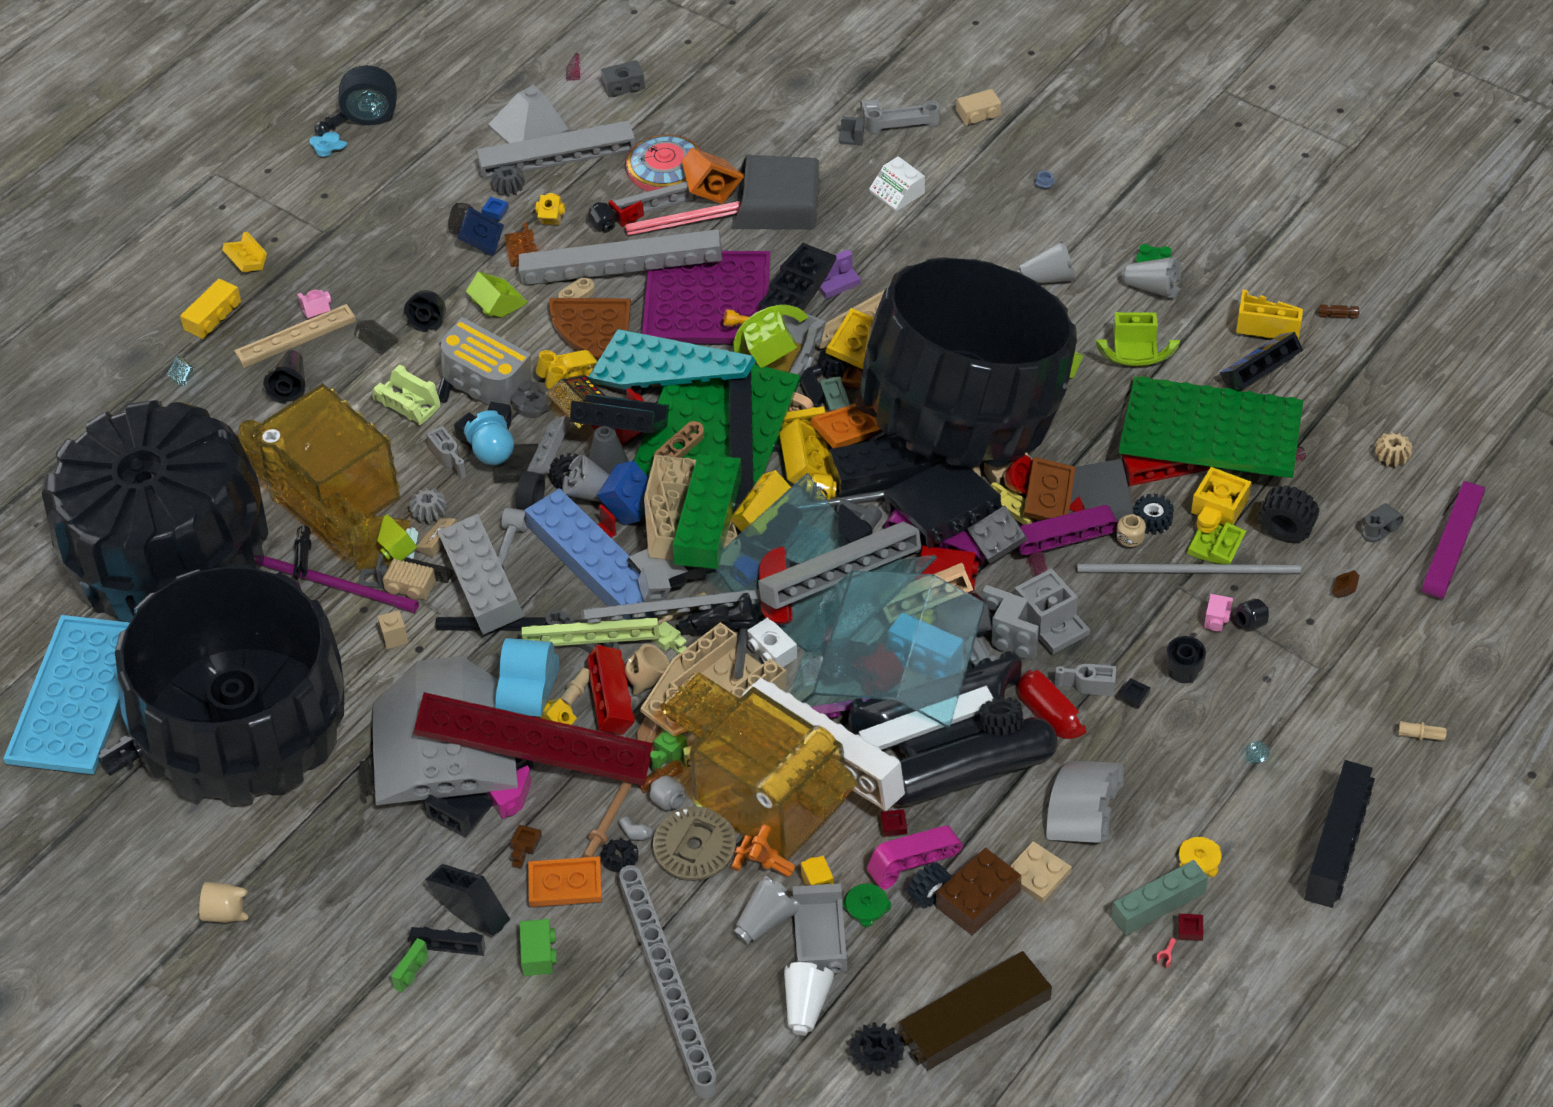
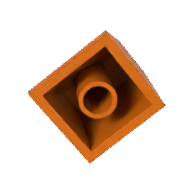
(710, 175)

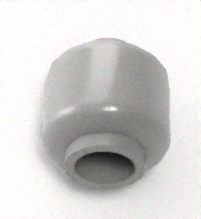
(667, 793)

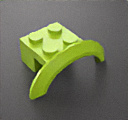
(767, 334)
(1135, 340)

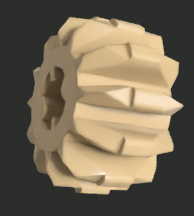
(1393, 449)

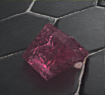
(573, 69)

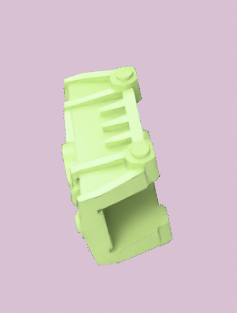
(415, 393)

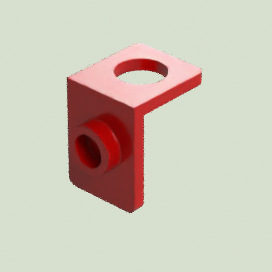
(628, 214)
(607, 521)

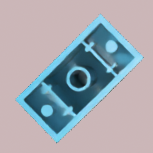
(526, 676)

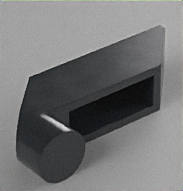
(811, 385)

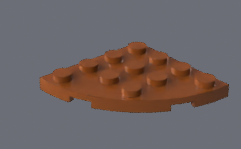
(589, 321)

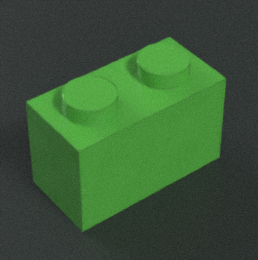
(536, 947)

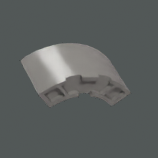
(809, 334)
(1081, 800)

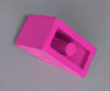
(510, 801)

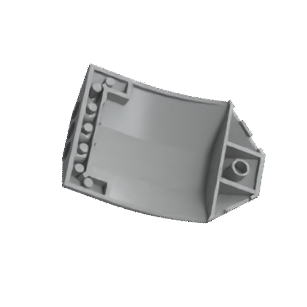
(417, 766)

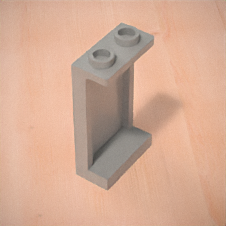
(820, 926)

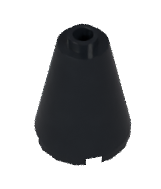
(286, 378)

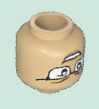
(1131, 530)

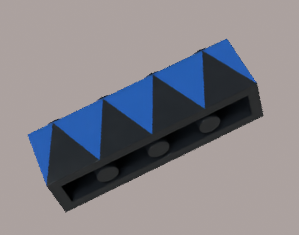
(1261, 361)

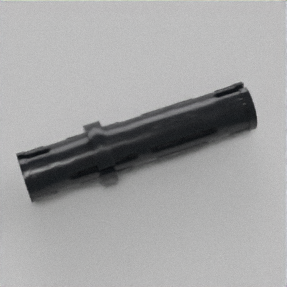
(302, 545)

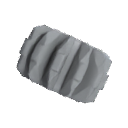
(427, 505)

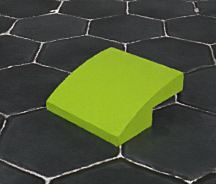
(1217, 546)

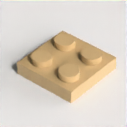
(1040, 871)

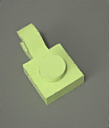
(670, 638)

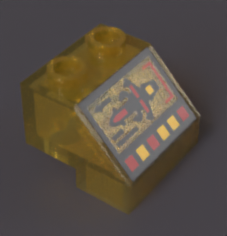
(572, 389)

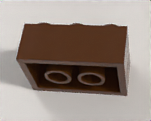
(978, 891)

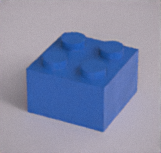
(625, 492)

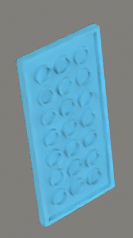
(70, 699)

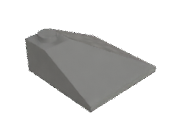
(527, 117)

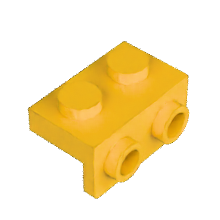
(246, 254)

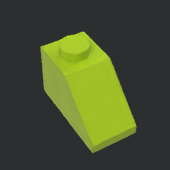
(394, 540)

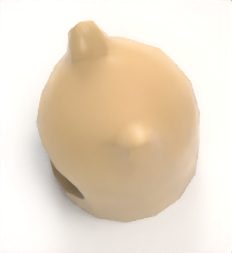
(645, 667)
(222, 903)

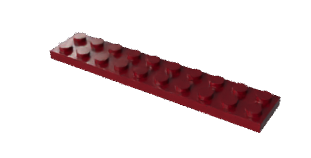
(533, 738)

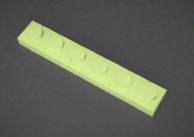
(594, 632)

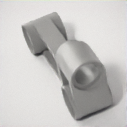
(878, 119)

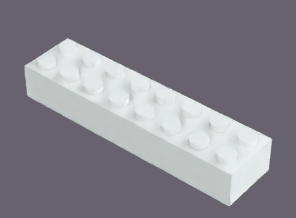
(876, 773)

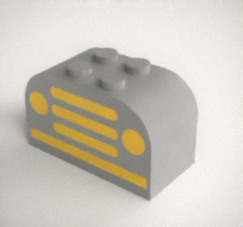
(483, 363)

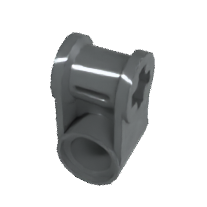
(1381, 523)

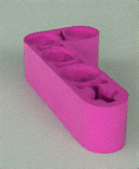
(911, 852)

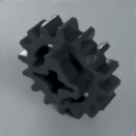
(876, 1049)

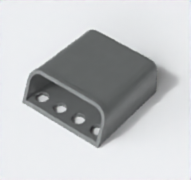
(777, 193)

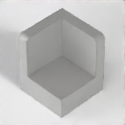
(654, 583)

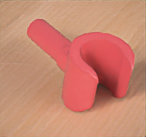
(1166, 953)

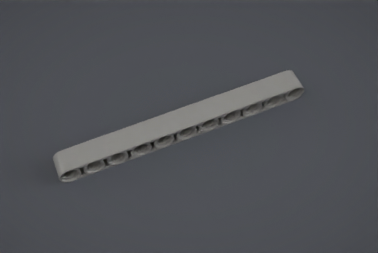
(668, 988)

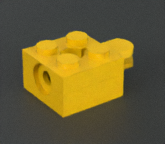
(1219, 499)

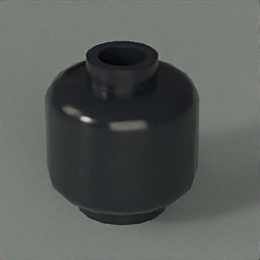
(602, 217)
(1252, 614)

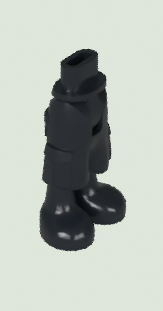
(740, 617)

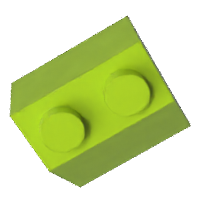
(495, 295)

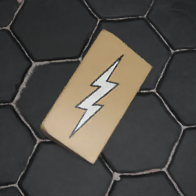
(432, 542)

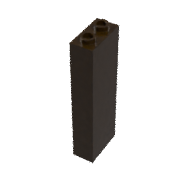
(974, 1011)

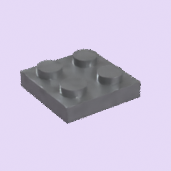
(997, 534)

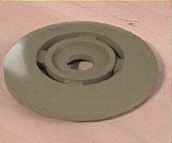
(709, 859)

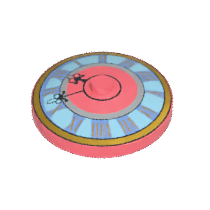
(658, 161)

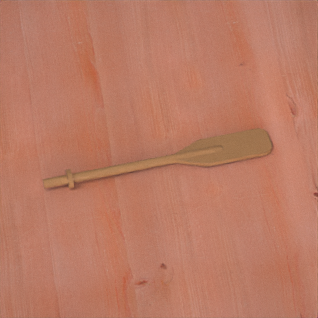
(647, 732)

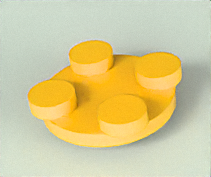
(1204, 852)

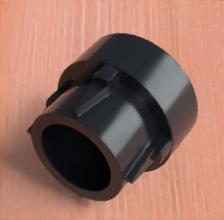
(1185, 658)

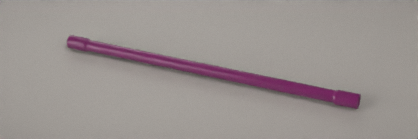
(399, 602)

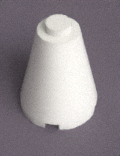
(805, 994)

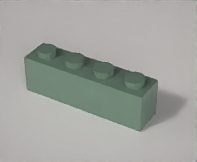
(1159, 897)

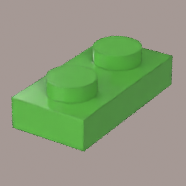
(410, 964)

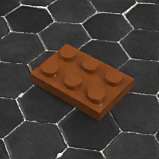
(1048, 489)

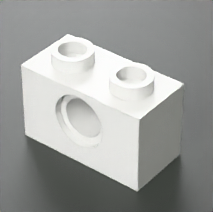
(771, 643)

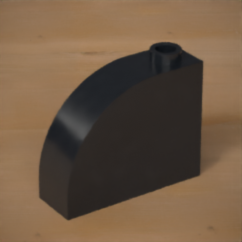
(468, 898)

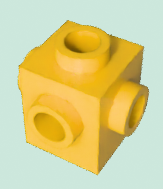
(550, 209)
(558, 711)

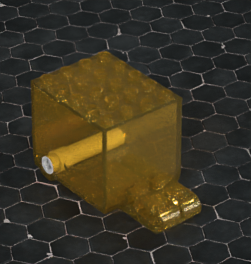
(324, 466)
(760, 762)

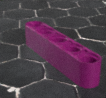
(1068, 529)
(961, 541)

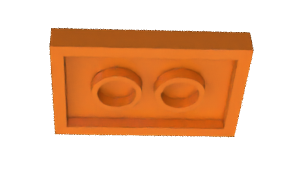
(845, 426)
(565, 881)

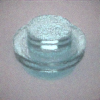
(1257, 752)

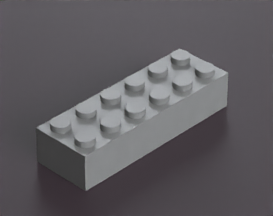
(480, 574)

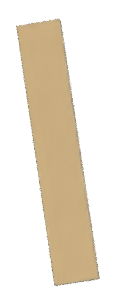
(295, 335)

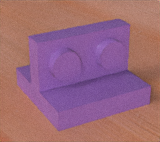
(841, 276)

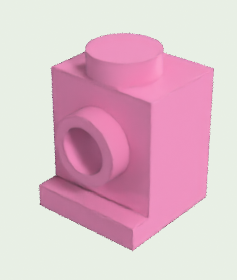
(314, 302)
(1218, 612)

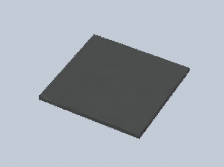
(1103, 485)

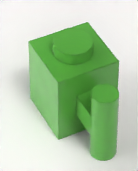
(667, 749)

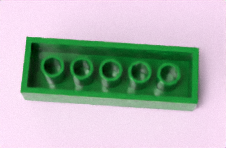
(707, 511)

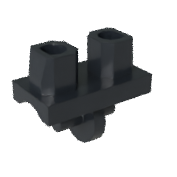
(119, 755)

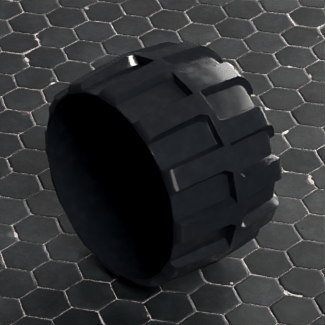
(967, 361)
(150, 502)
(262, 712)

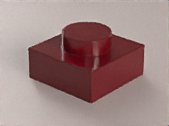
(893, 822)
(1190, 926)

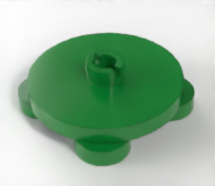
(1149, 253)
(866, 903)

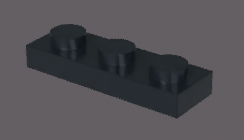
(449, 940)

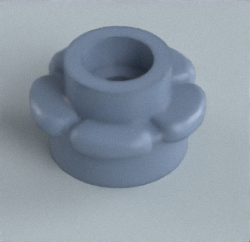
(1044, 179)

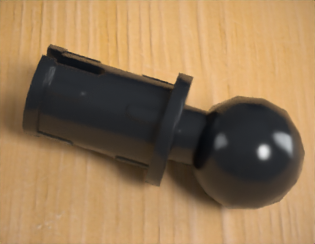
(330, 123)

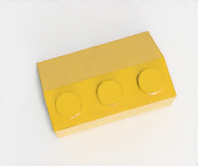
(804, 451)

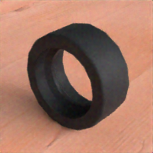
(529, 489)

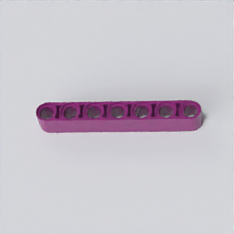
(1453, 540)

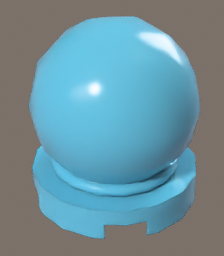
(490, 438)

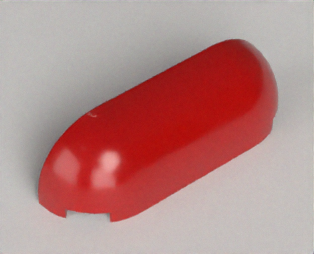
(771, 564)
(1050, 704)

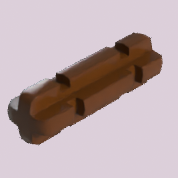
(1339, 311)

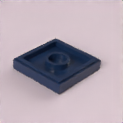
(480, 231)

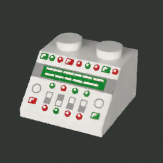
(898, 184)

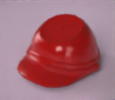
(1017, 475)

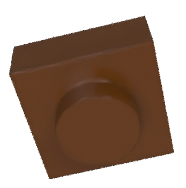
(1346, 584)

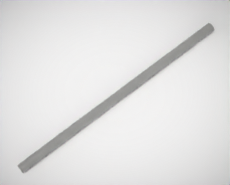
(1188, 568)

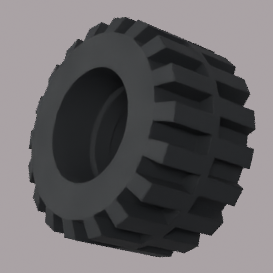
(1288, 514)

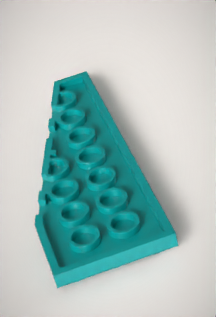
(647, 360)

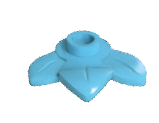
(327, 143)

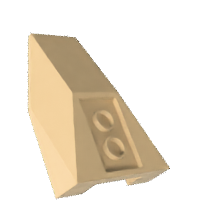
(665, 501)
(715, 658)

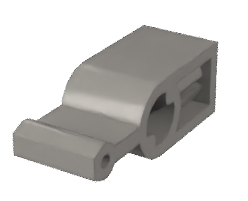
(446, 450)
(1088, 679)

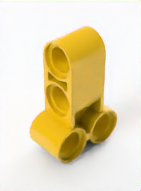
(556, 367)

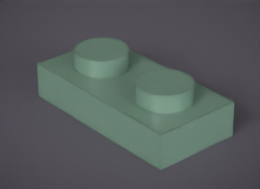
(834, 393)

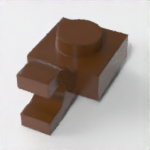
(524, 841)

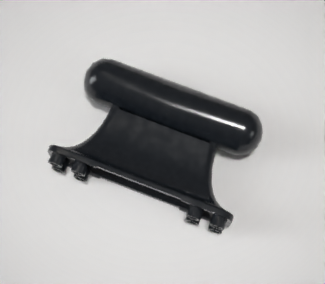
(964, 752)

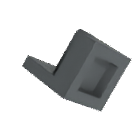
(852, 131)

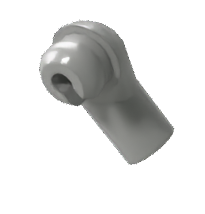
(635, 832)

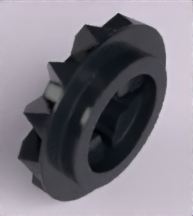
(613, 861)

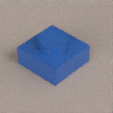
(495, 208)

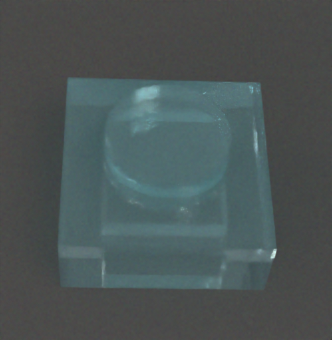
(180, 370)

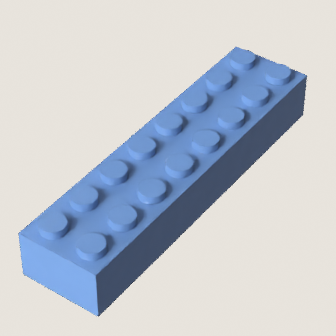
(585, 550)

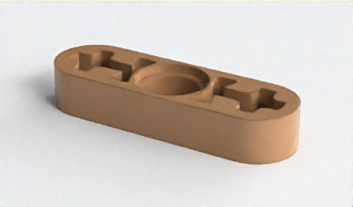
(682, 436)

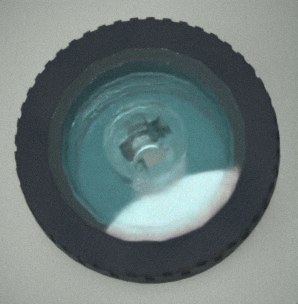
(367, 95)

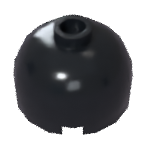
(425, 310)

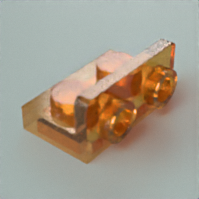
(519, 243)

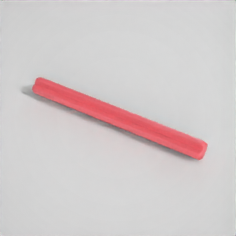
(683, 218)

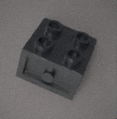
(458, 812)

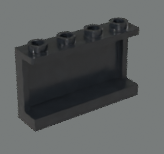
(620, 413)

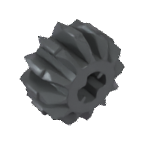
(508, 180)

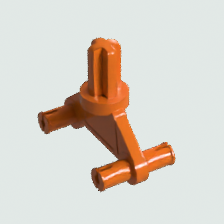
(761, 852)

